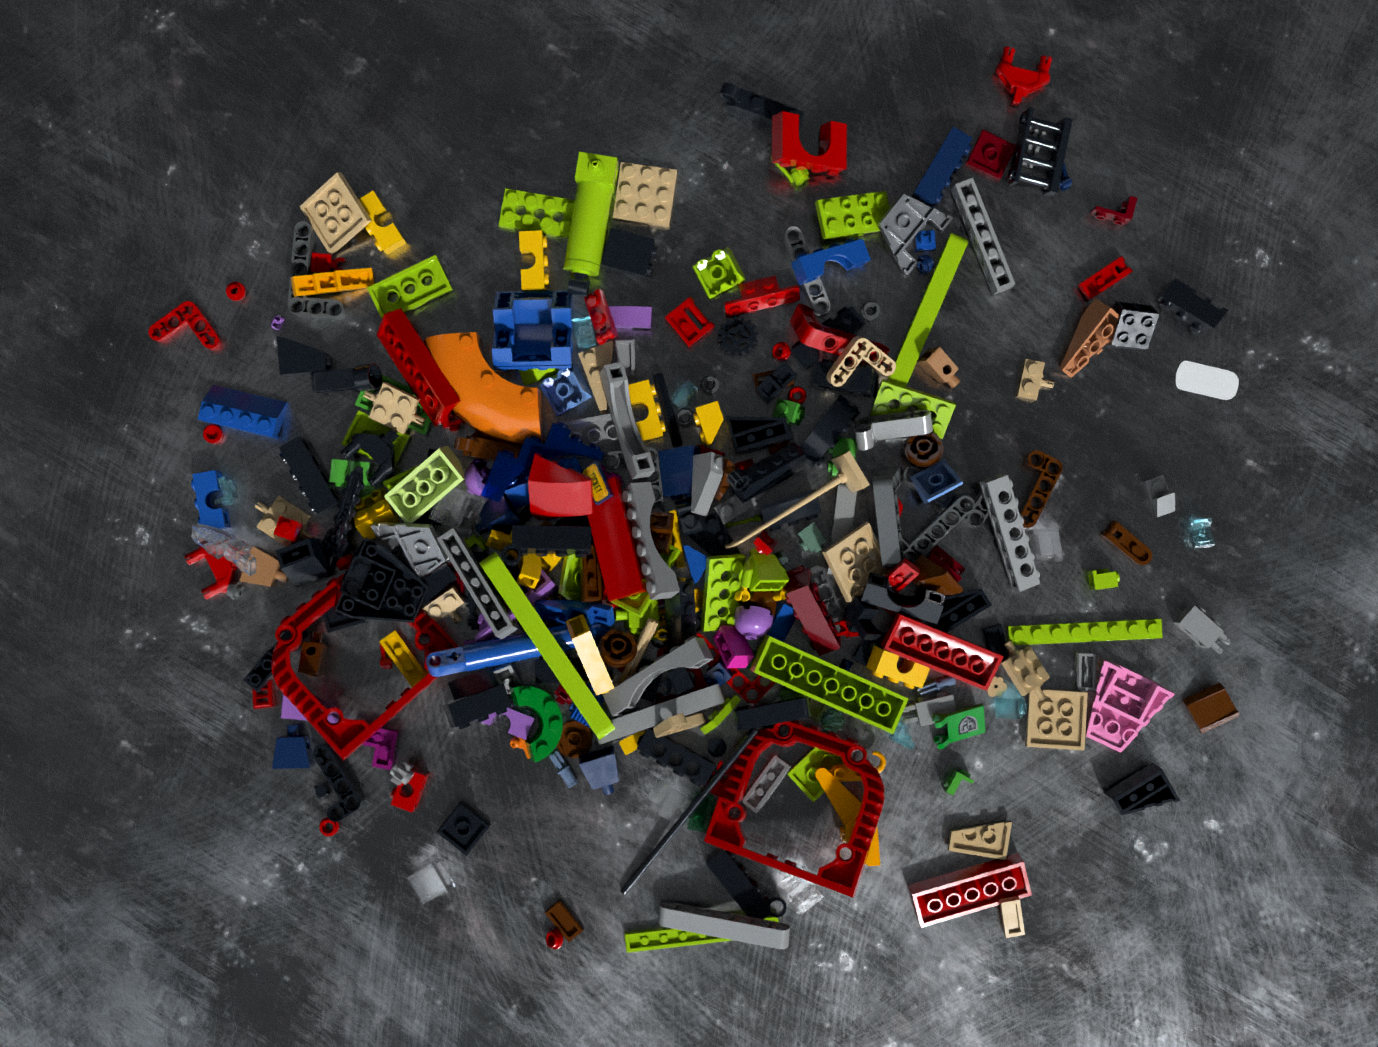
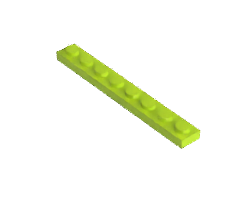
(1085, 632)

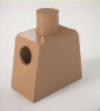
(939, 366)
(267, 569)

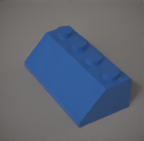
(243, 411)

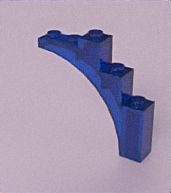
(557, 443)

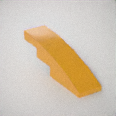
(332, 281)

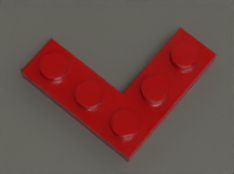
(900, 577)

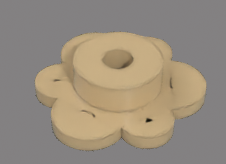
(1000, 687)

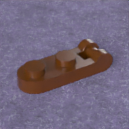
(1128, 544)

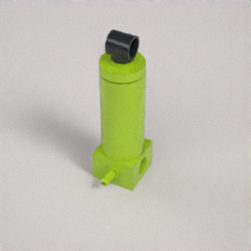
(596, 182)

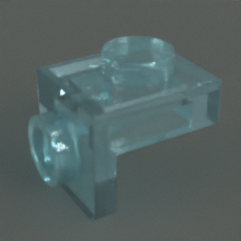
(229, 489)
(1200, 533)
(1010, 708)

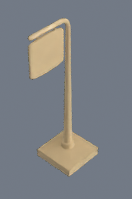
(848, 473)

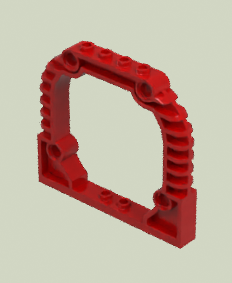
(345, 734)
(839, 874)

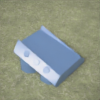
(565, 389)

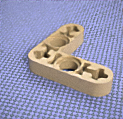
(862, 353)
(678, 723)

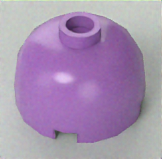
(476, 476)
(753, 621)

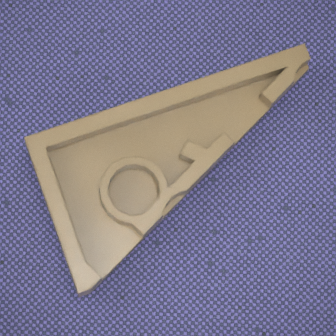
(593, 362)

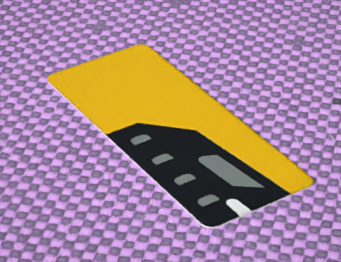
(630, 743)

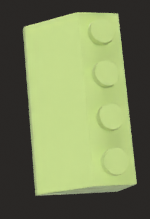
(426, 485)

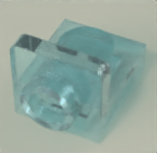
(584, 332)
(902, 739)

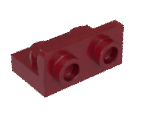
(946, 562)

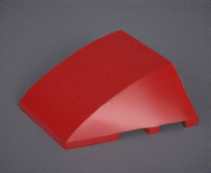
(558, 491)

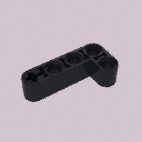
(771, 713)
(335, 779)

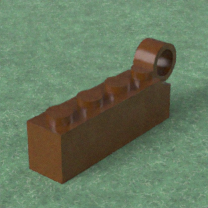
(483, 448)

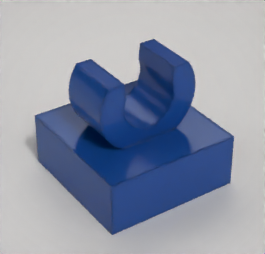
(925, 241)

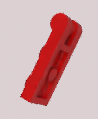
(1104, 278)
(600, 316)
(765, 543)

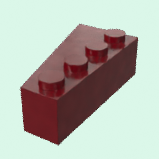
(812, 612)

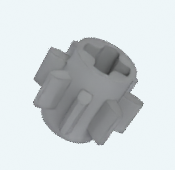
(401, 773)

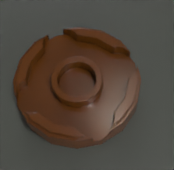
(575, 739)

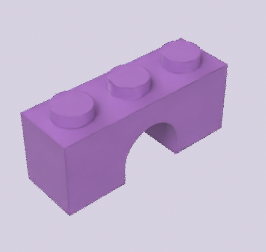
(520, 721)

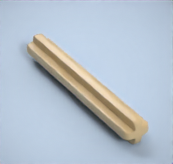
(642, 645)

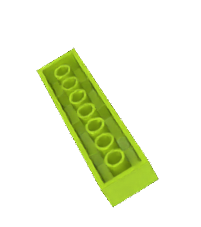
(828, 684)

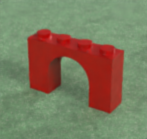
(789, 152)

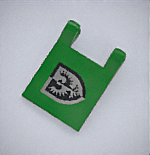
(960, 724)

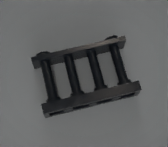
(1057, 147)

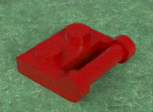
(685, 326)

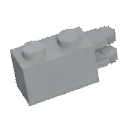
(734, 507)
(1201, 628)
(926, 707)

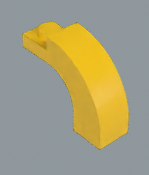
(529, 566)

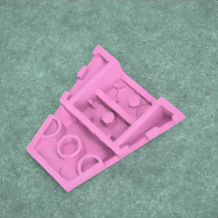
(1123, 705)

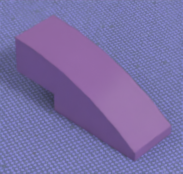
(631, 316)

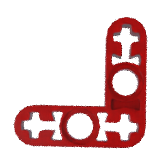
(191, 320)

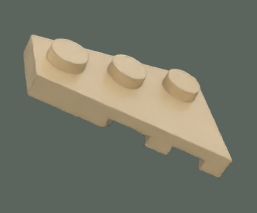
(982, 840)

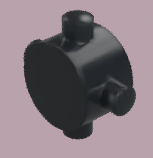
(321, 790)

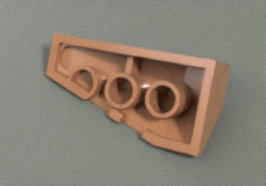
(1092, 333)

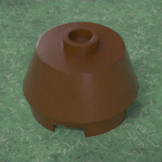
(924, 450)
(617, 648)

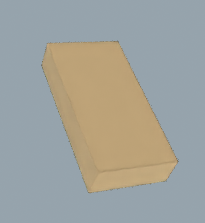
(1012, 917)

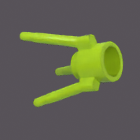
(797, 176)

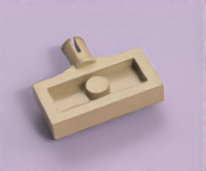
(1032, 380)
(445, 605)

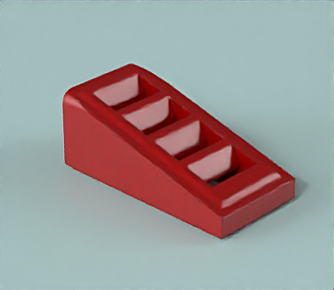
(257, 704)

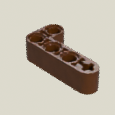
(1035, 490)

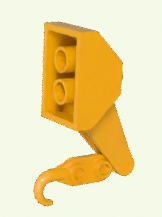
(846, 803)

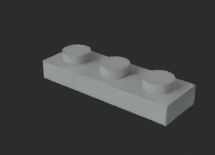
(766, 784)

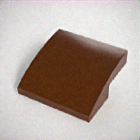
(661, 530)

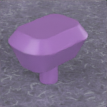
(277, 322)

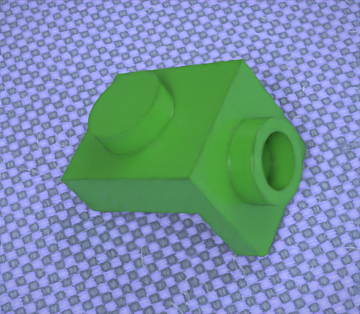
(791, 410)
(952, 782)

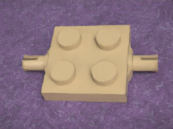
(394, 408)
(285, 509)
(1025, 670)

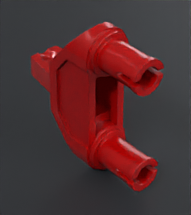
(1022, 81)
(222, 569)

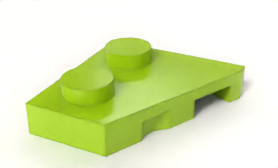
(717, 717)

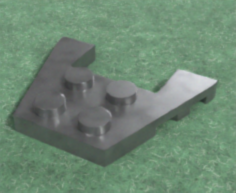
(902, 224)
(417, 542)

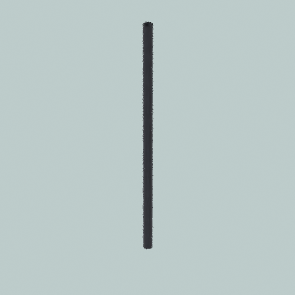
(689, 811)

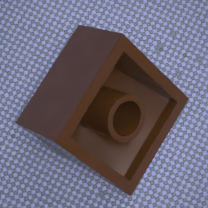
(934, 578)

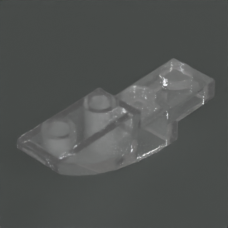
(222, 543)

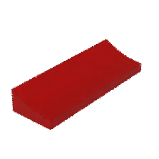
(417, 366)
(616, 546)
(942, 651)
(969, 889)

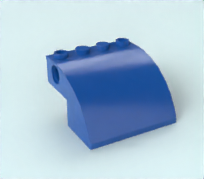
(533, 330)

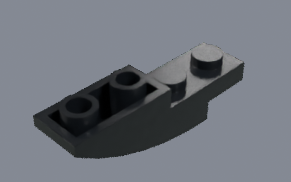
(262, 672)

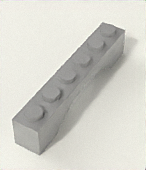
(617, 393)
(659, 577)
(627, 694)

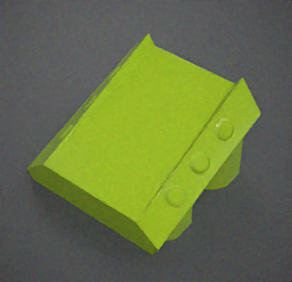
(719, 272)

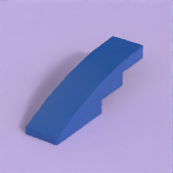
(563, 610)

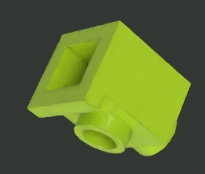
(1103, 579)

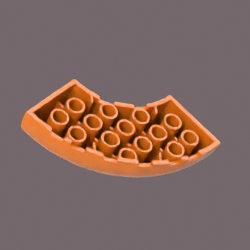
(487, 401)

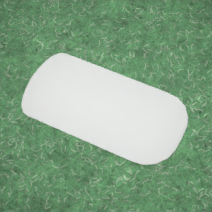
(1206, 380)

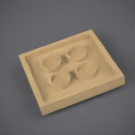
(645, 194)
(335, 213)
(853, 560)
(1056, 720)

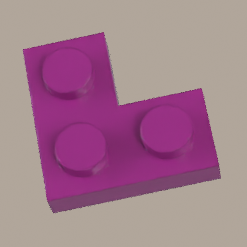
(385, 747)

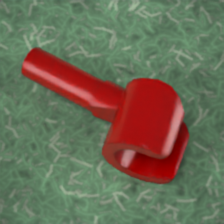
(385, 663)

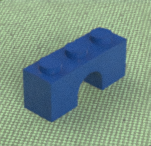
(205, 485)

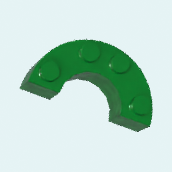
(549, 719)

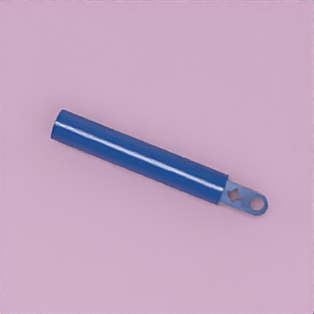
(500, 651)

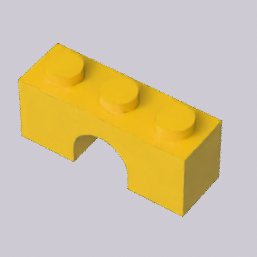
(387, 237)
(533, 244)
(642, 394)
(885, 663)

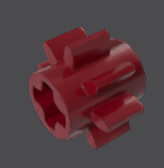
(562, 696)

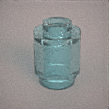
(684, 394)

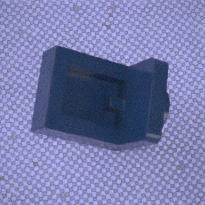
(717, 674)

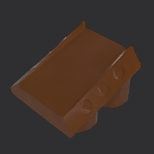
(723, 486)
(1210, 707)

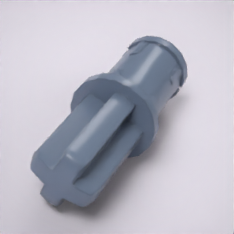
(936, 685)
(563, 769)

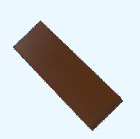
(590, 577)

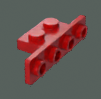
(761, 295)

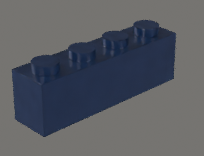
(942, 167)

